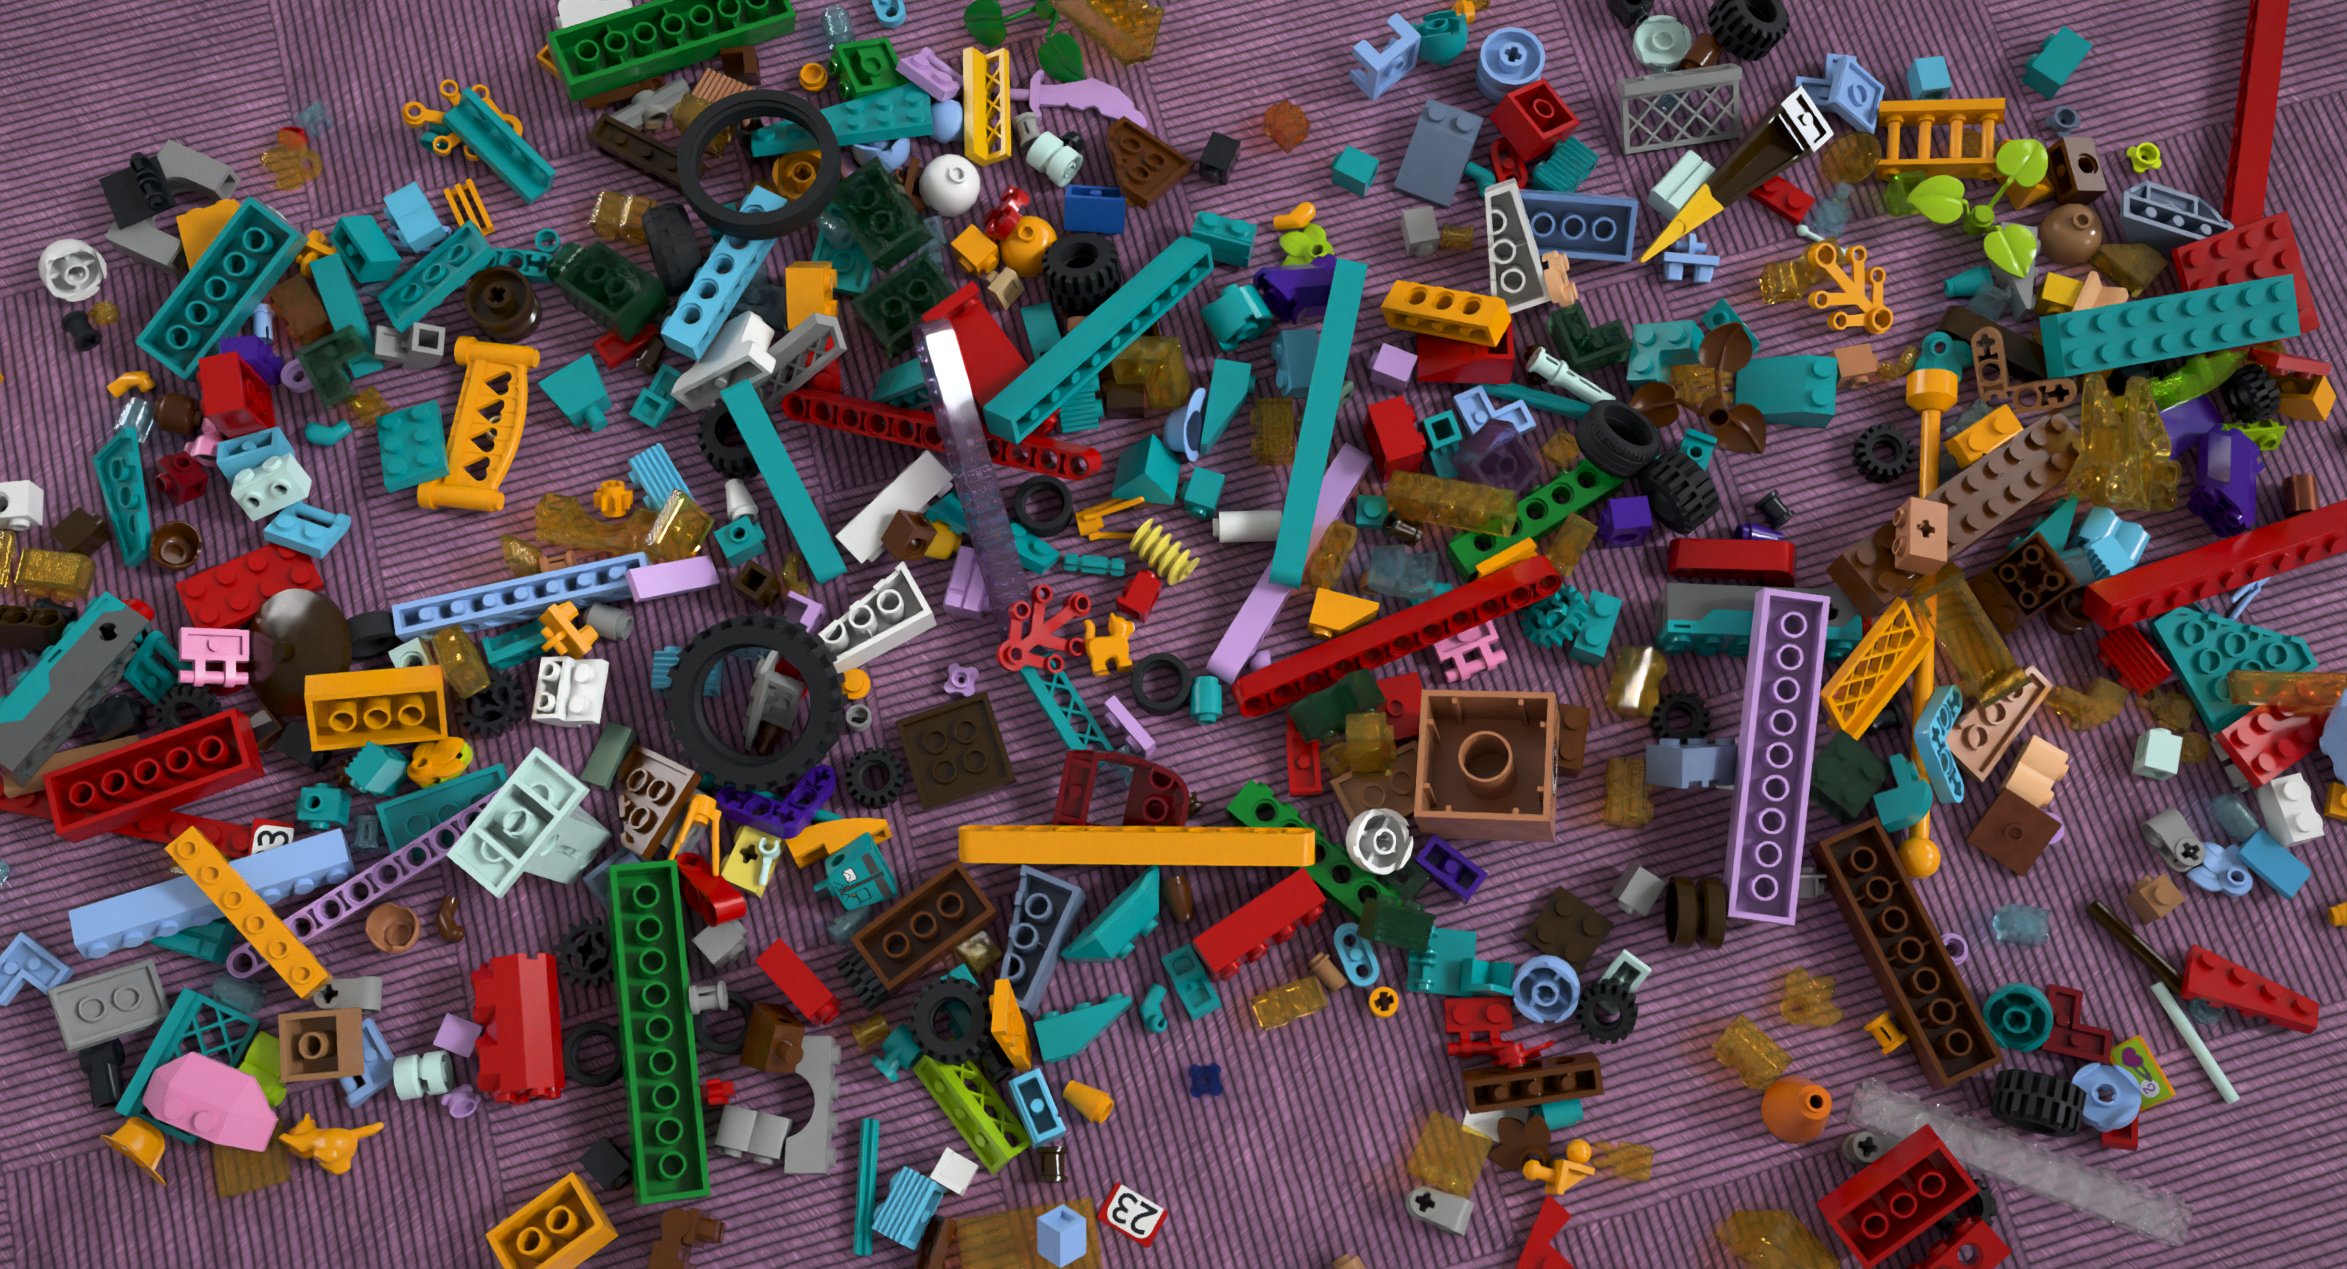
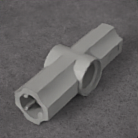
(652, 108)

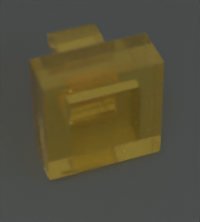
(370, 406)

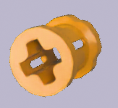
(1883, 1021)

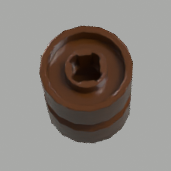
(2066, 614)

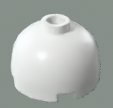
(949, 185)
(71, 269)
(1379, 841)

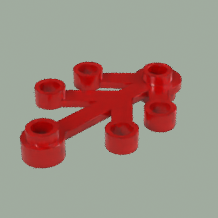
(1041, 632)

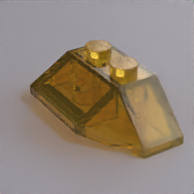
(1773, 1241)

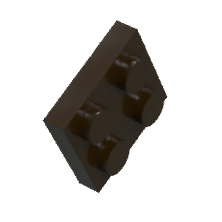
(1568, 929)

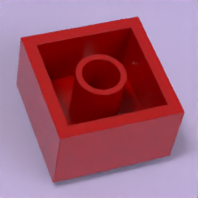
(1534, 119)
(1393, 437)

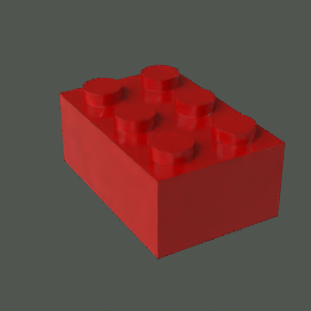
(234, 395)

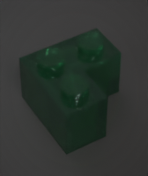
(1587, 347)
(327, 362)
(1324, 713)

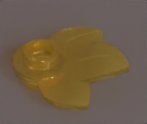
(288, 158)
(1813, 997)

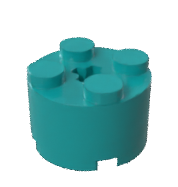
(1237, 316)

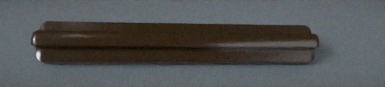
(2136, 946)

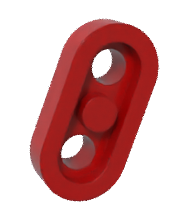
(1510, 167)

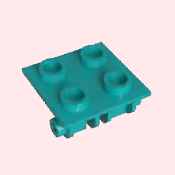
(1441, 965)

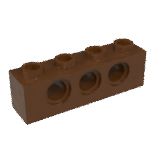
(1532, 1082)

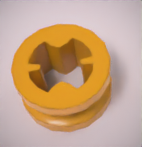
(1375, 996)

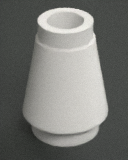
(739, 501)

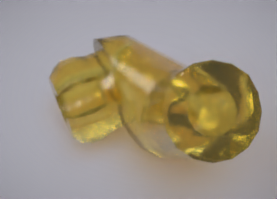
(1903, 365)

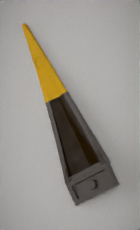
(1774, 144)

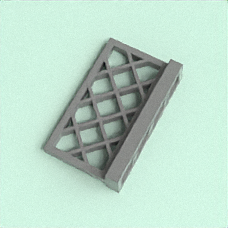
(1677, 82)

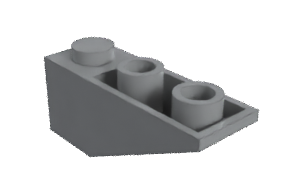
(2022, 299)

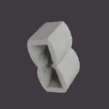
(753, 1133)

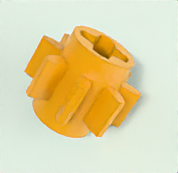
(613, 498)

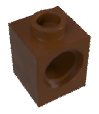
(908, 536)

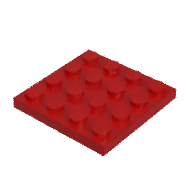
(2247, 254)

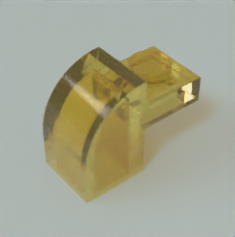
(2095, 708)

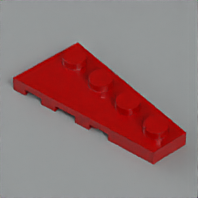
(2234, 986)

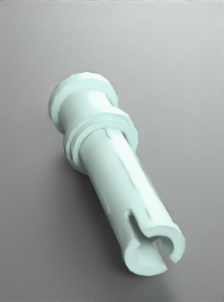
(1559, 374)

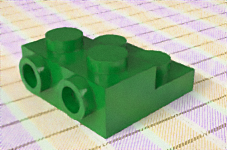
(865, 67)

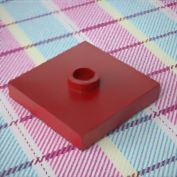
(1402, 704)

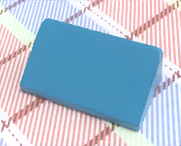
(2273, 863)

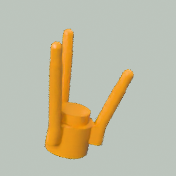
(1091, 520)
(699, 813)

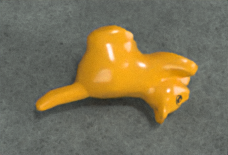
(329, 1146)

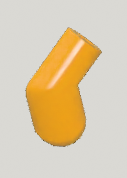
(1297, 218)

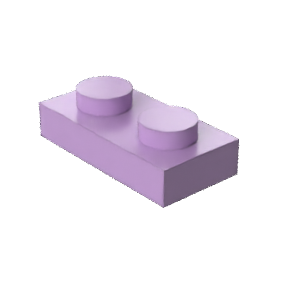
(1120, 718)

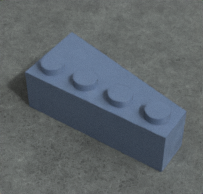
(1038, 934)

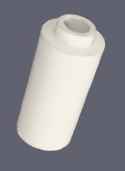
(1247, 526)

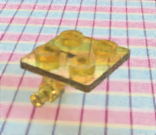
(1449, 1155)

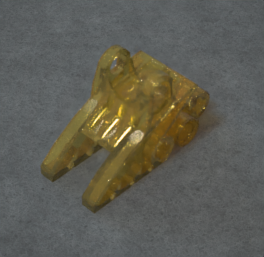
(2126, 461)

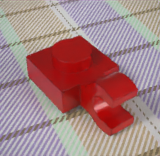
(717, 1092)

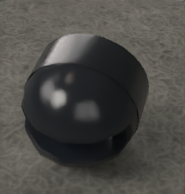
(1075, 138)

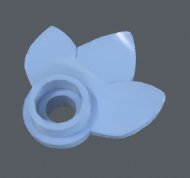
(2219, 868)

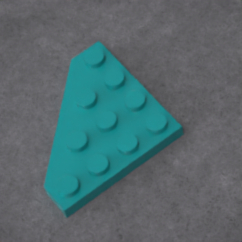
(2210, 646)

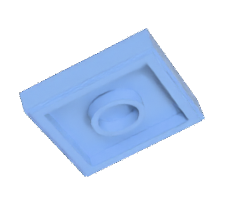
(1855, 95)

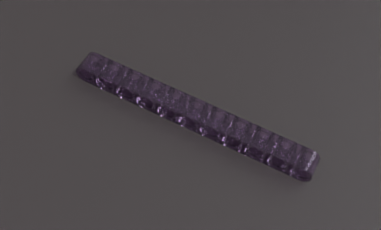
(972, 472)

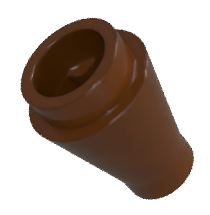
(1178, 898)

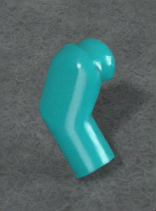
(327, 435)
(1151, 1011)

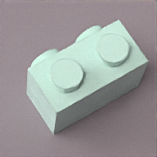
(271, 486)

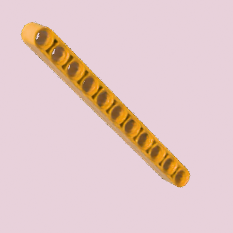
(1137, 845)

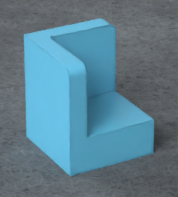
(1929, 78)

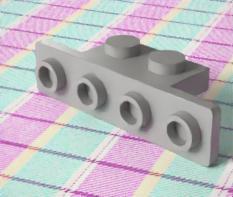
(774, 700)

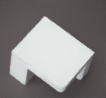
(954, 1171)

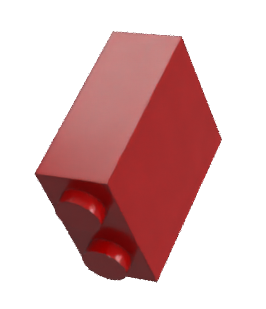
(799, 983)

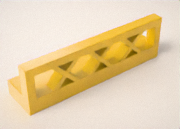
(979, 108)

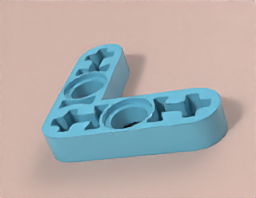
(1931, 743)

